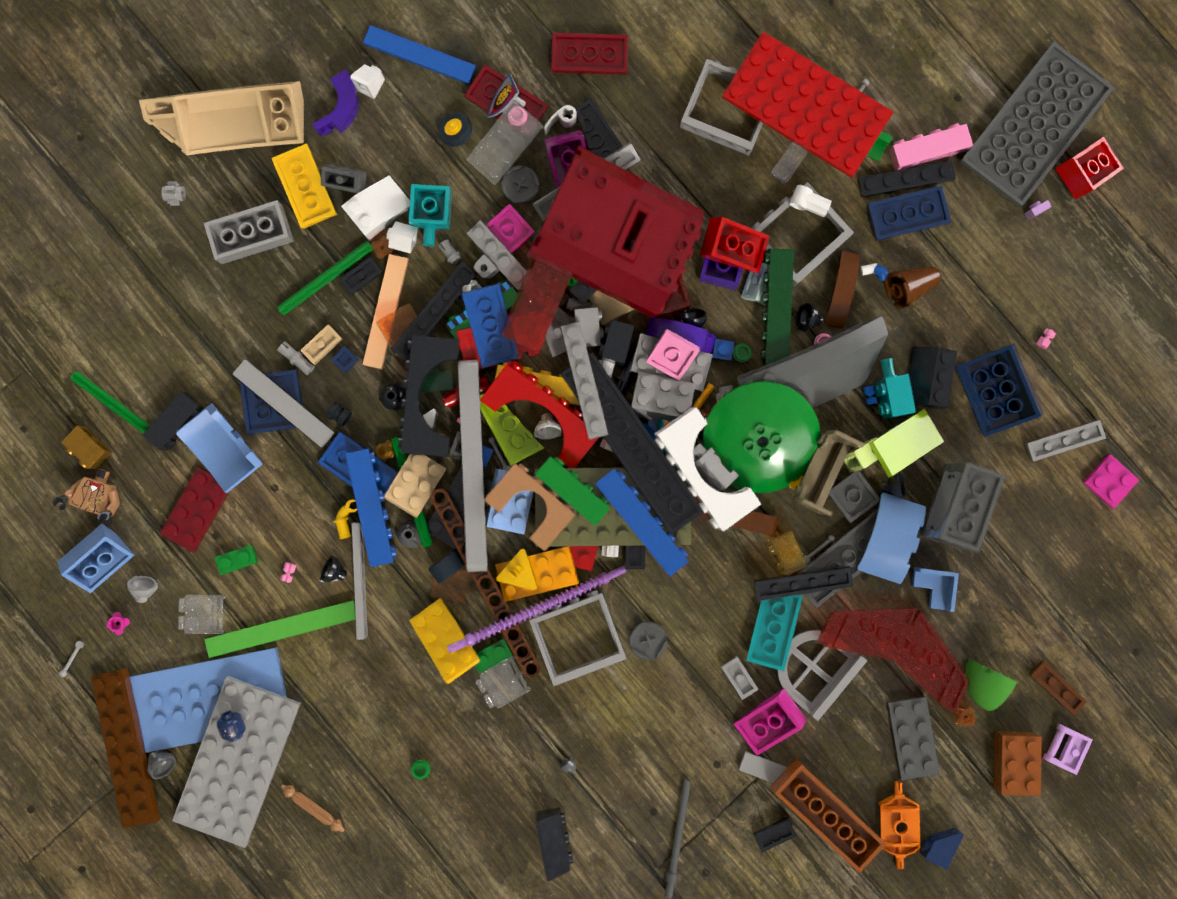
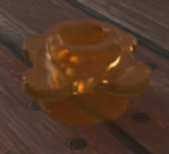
(377, 247)
(969, 721)

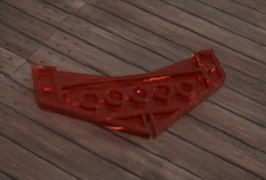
(912, 647)

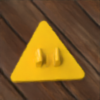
(518, 572)

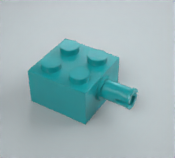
(430, 210)
(894, 392)

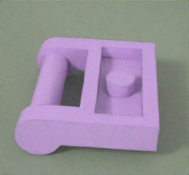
(1073, 751)

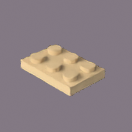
(414, 483)

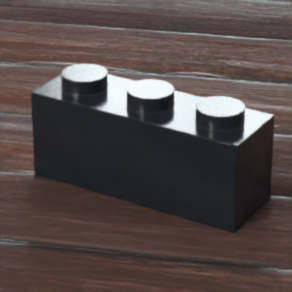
(178, 413)

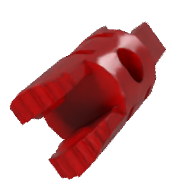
(452, 397)

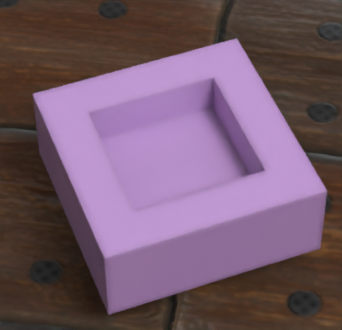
(1037, 208)

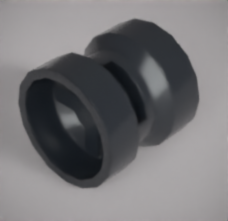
(338, 414)

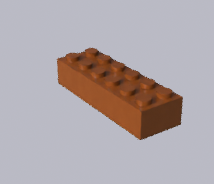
(827, 815)

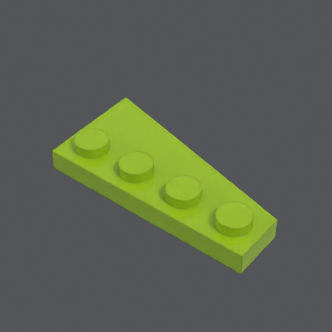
(510, 434)

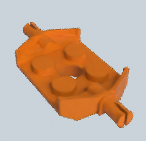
(899, 809)

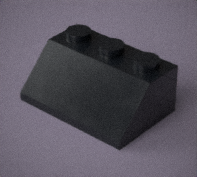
(931, 376)
(554, 842)

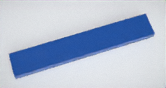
(419, 55)

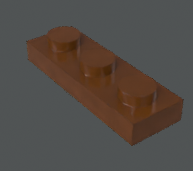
(1057, 687)

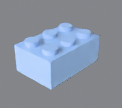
(515, 512)

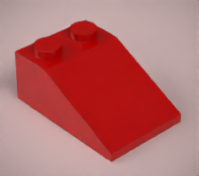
(1089, 168)
(734, 244)

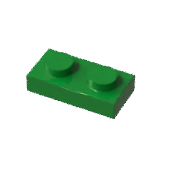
(236, 559)
(493, 655)

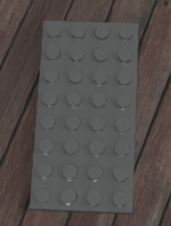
(1037, 124)

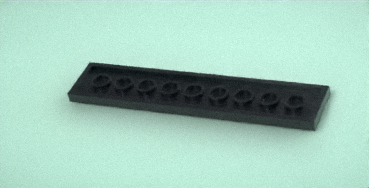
(640, 453)

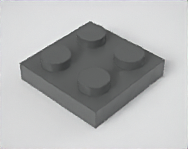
(853, 496)

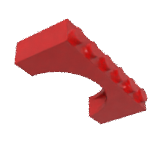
(518, 385)

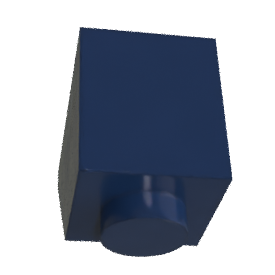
(941, 847)

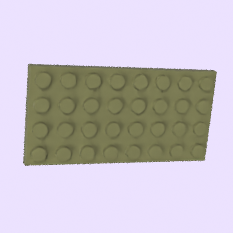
(612, 528)

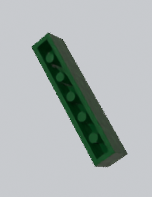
(778, 304)

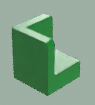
(879, 146)

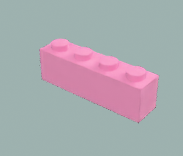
(930, 147)

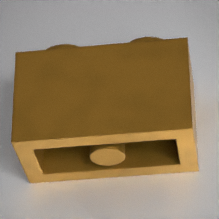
(86, 447)

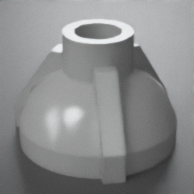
(142, 588)

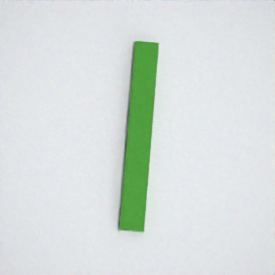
(280, 629)

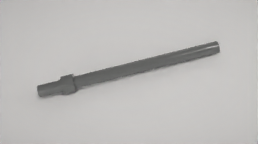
(671, 875)

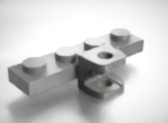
(496, 256)

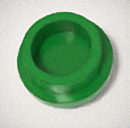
(742, 353)
(420, 769)

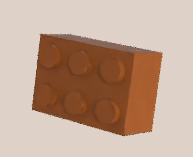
(1017, 763)

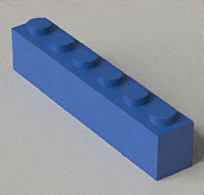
(370, 507)
(641, 522)

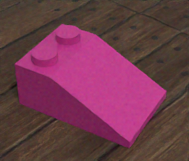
(771, 722)

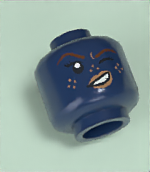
(231, 726)

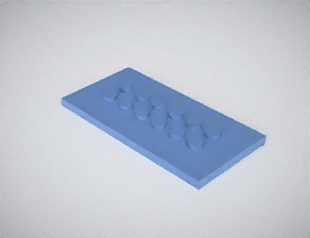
(179, 701)

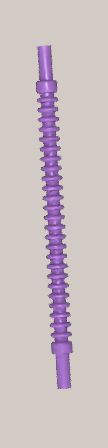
(470, 639)

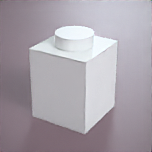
(402, 237)

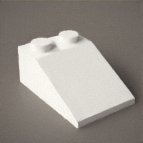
(377, 206)

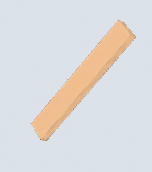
(386, 304)

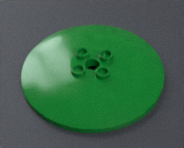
(769, 412)

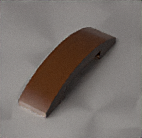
(843, 289)

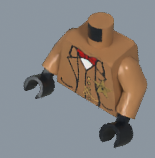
(93, 496)

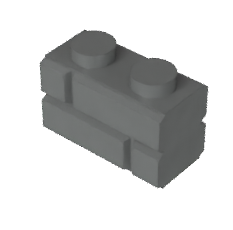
(343, 178)

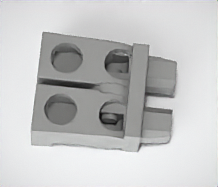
(711, 469)

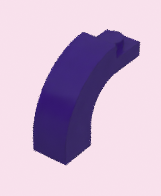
(346, 107)
(693, 334)

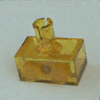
(787, 553)

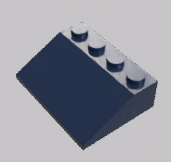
(999, 390)

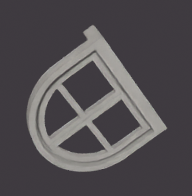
(834, 685)

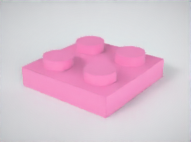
(672, 354)

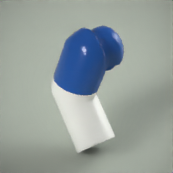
(876, 269)

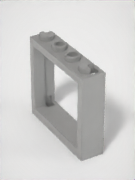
(708, 131)
(831, 215)
(589, 666)

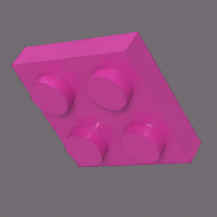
(510, 228)
(1110, 481)

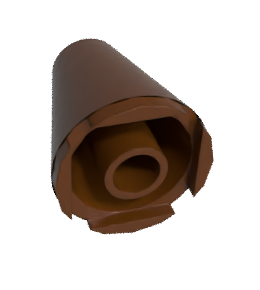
(910, 285)

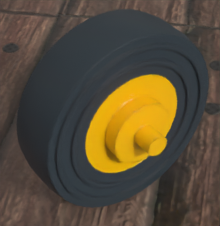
(455, 129)

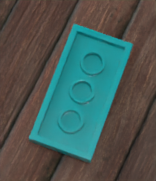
(774, 631)

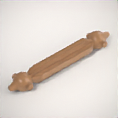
(312, 808)

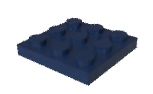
(261, 416)

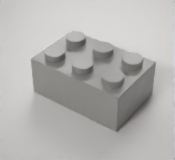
(661, 397)

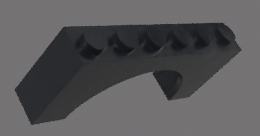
(425, 355)

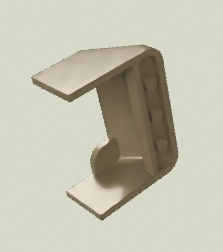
(823, 470)

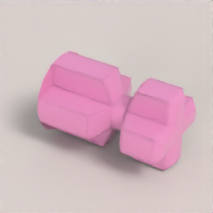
(1044, 342)
(288, 568)

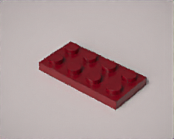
(589, 53)
(487, 84)
(195, 510)

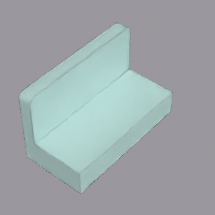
(754, 286)

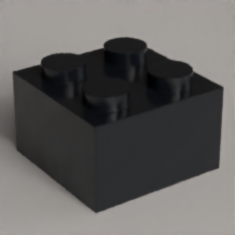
(617, 342)

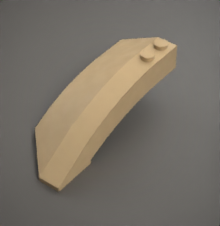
(229, 117)

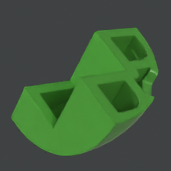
(987, 686)

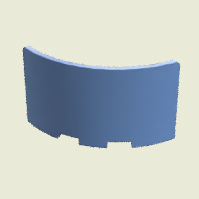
(219, 448)
(893, 538)

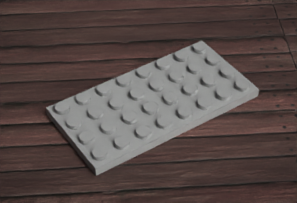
(234, 777)

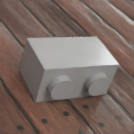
(589, 320)

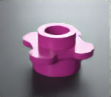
(118, 629)

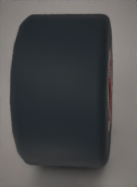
(446, 566)

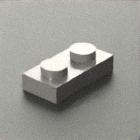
(739, 677)

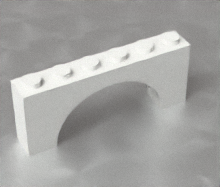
(678, 442)

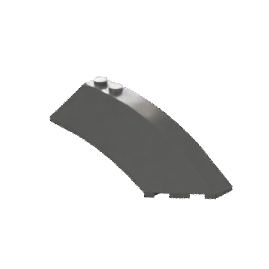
(828, 366)

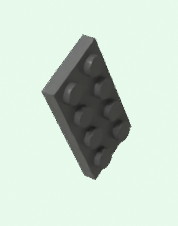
(913, 737)

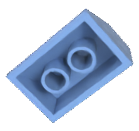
(95, 558)

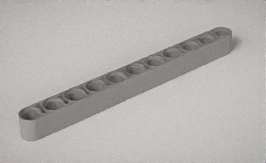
(472, 466)

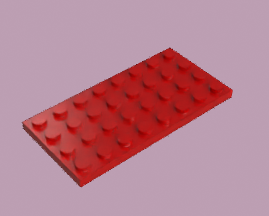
(807, 104)

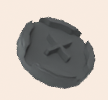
(520, 184)
(648, 640)

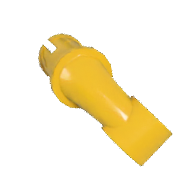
(341, 520)

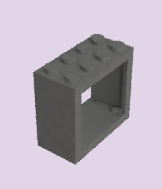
(962, 506)

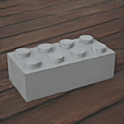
(248, 232)

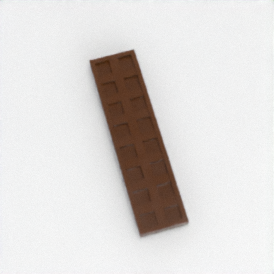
(125, 748)

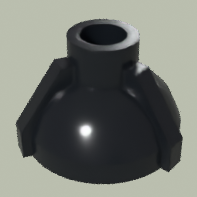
(694, 317)
(808, 317)
(396, 402)
(894, 485)
(332, 571)

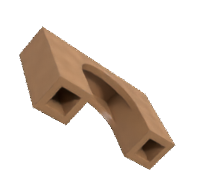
(557, 514)

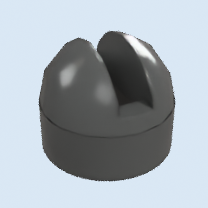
(568, 765)

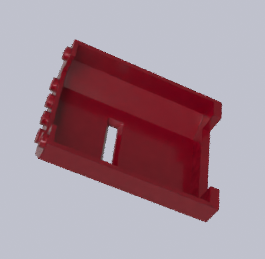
(592, 221)

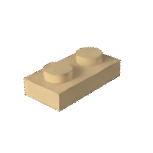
(321, 344)

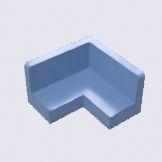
(941, 585)

